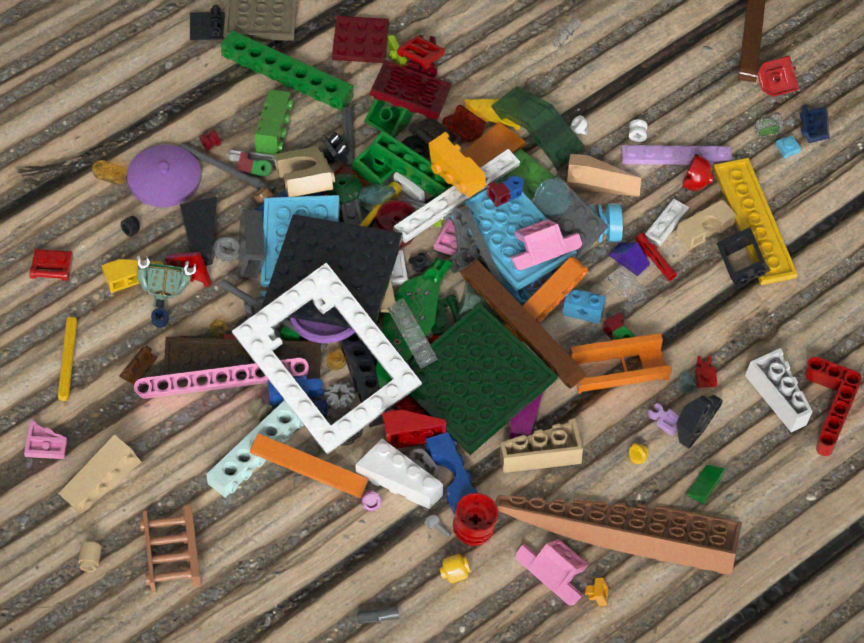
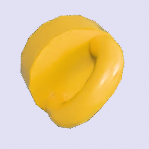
(638, 453)

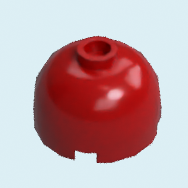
(698, 174)

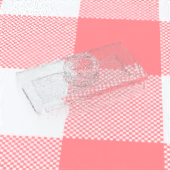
(627, 284)

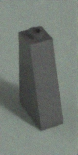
(251, 243)

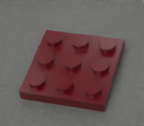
(360, 39)

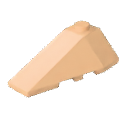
(597, 176)

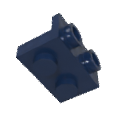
(815, 124)

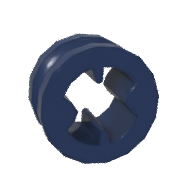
(160, 312)

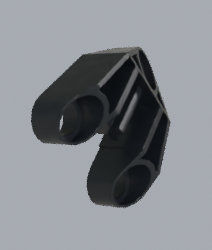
(696, 418)

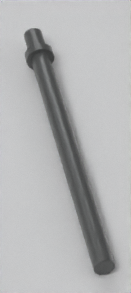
(257, 304)

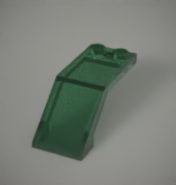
(541, 122)

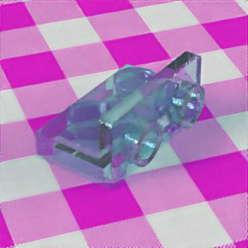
(375, 194)

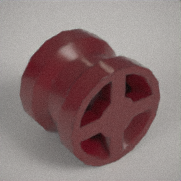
(210, 140)

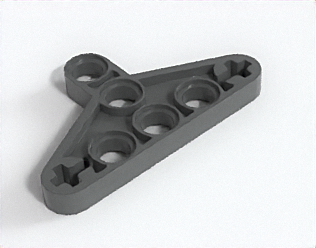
(468, 244)

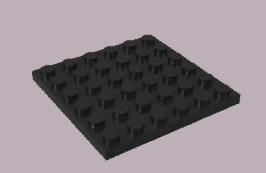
(355, 253)

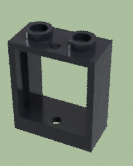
(737, 242)

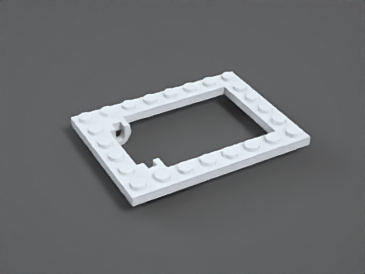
(260, 341)

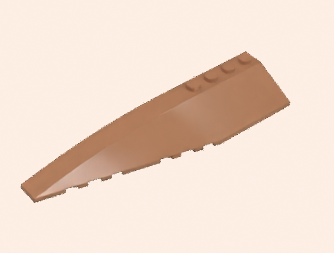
(651, 533)

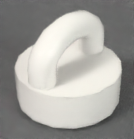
(579, 125)

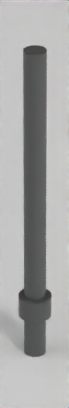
(256, 182)

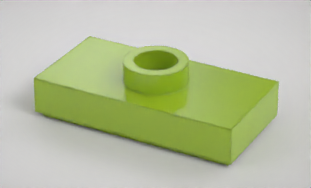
(393, 46)

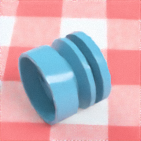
(613, 219)

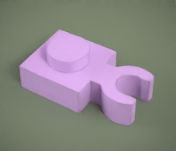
(666, 420)

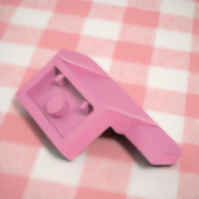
(543, 243)
(555, 568)

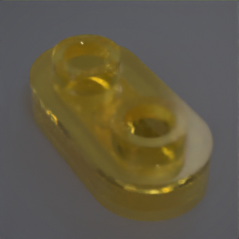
(112, 172)

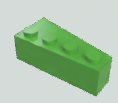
(273, 122)

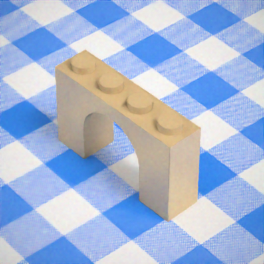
(304, 171)

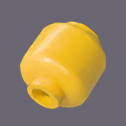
(455, 568)

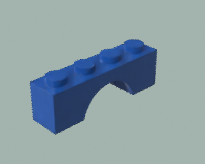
(443, 453)

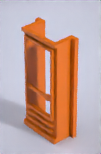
(650, 356)

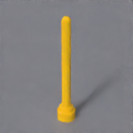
(371, 216)

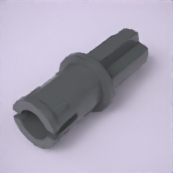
(378, 615)

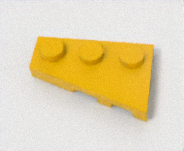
(483, 109)

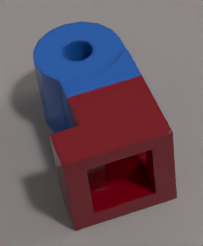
(505, 191)

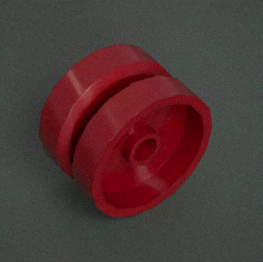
(391, 214)

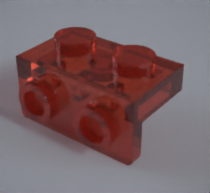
(465, 124)

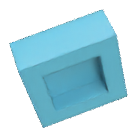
(788, 146)

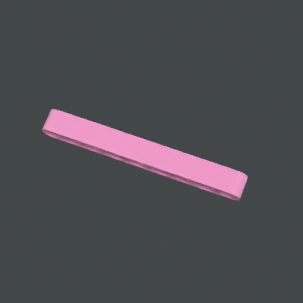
(212, 375)

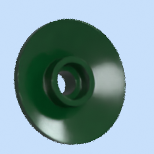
(346, 186)

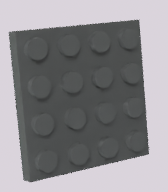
(579, 219)

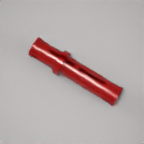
(668, 271)

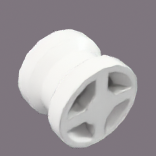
(638, 130)

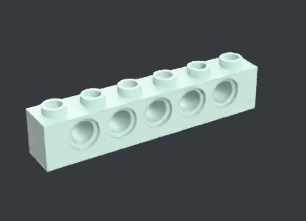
(232, 462)

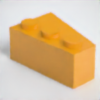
(454, 167)

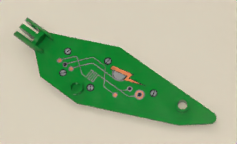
(422, 299)

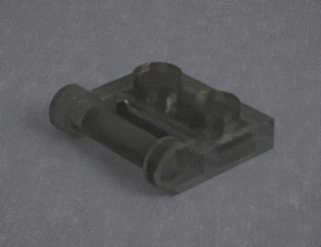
(429, 130)

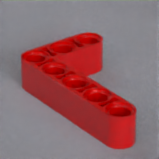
(839, 383)

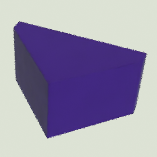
(631, 257)

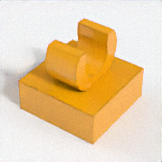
(598, 592)

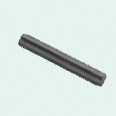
(348, 133)

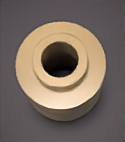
(90, 555)

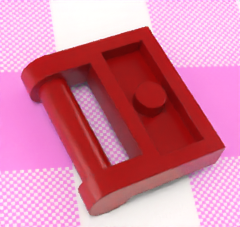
(422, 47)
(51, 261)

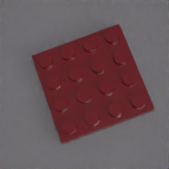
(410, 89)

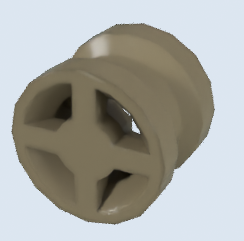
(260, 408)

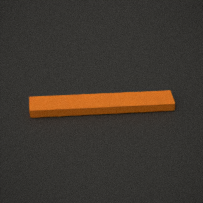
(309, 465)

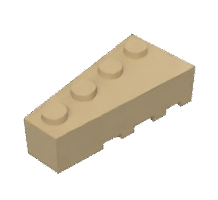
(543, 449)
(100, 474)

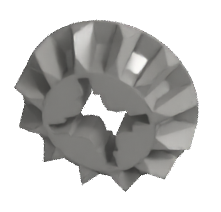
(224, 244)
(346, 399)

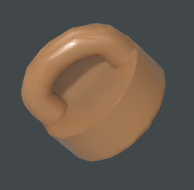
(263, 193)

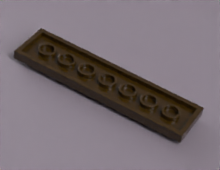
(207, 353)

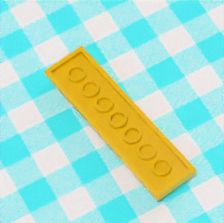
(752, 210)

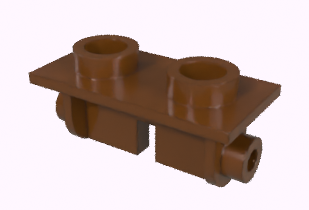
(138, 365)

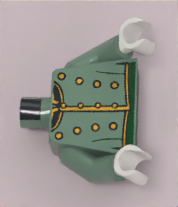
(163, 280)

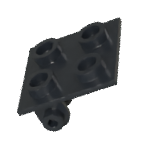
(207, 24)

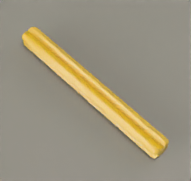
(67, 359)

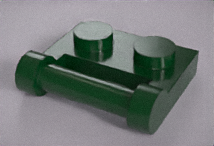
(442, 322)

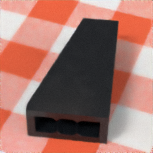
(200, 226)

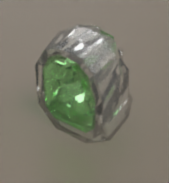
(769, 125)

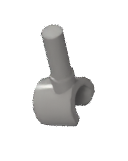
(433, 521)

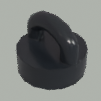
(130, 226)

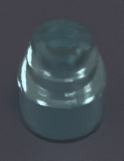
(687, 382)

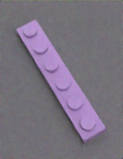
(673, 154)

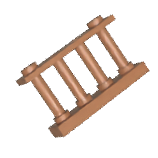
(189, 555)

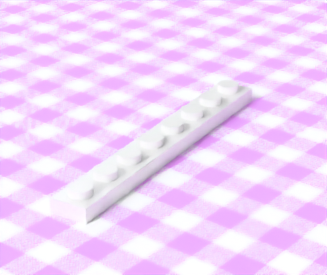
(453, 198)

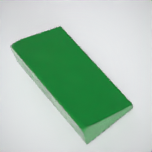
(706, 483)

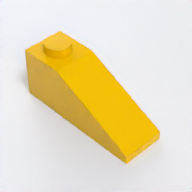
(122, 273)

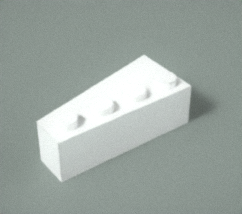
(779, 389)
(399, 474)

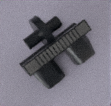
(335, 148)

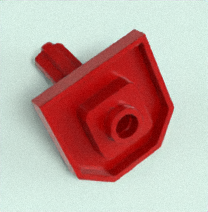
(778, 76)

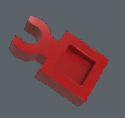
(705, 374)

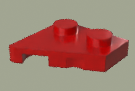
(201, 273)

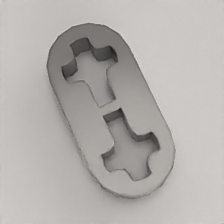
(426, 460)

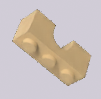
(717, 215)

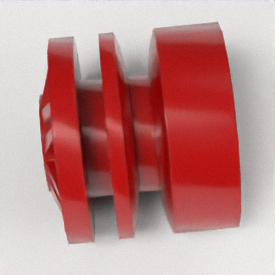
(476, 509)

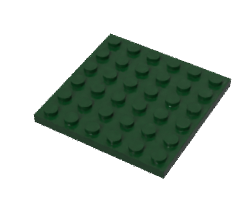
(479, 378)

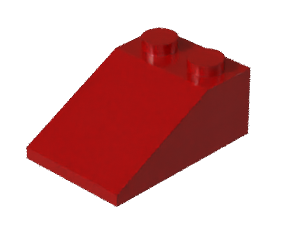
(410, 429)

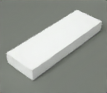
(666, 222)

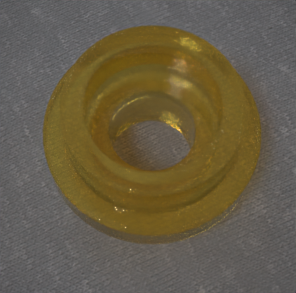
(336, 356)

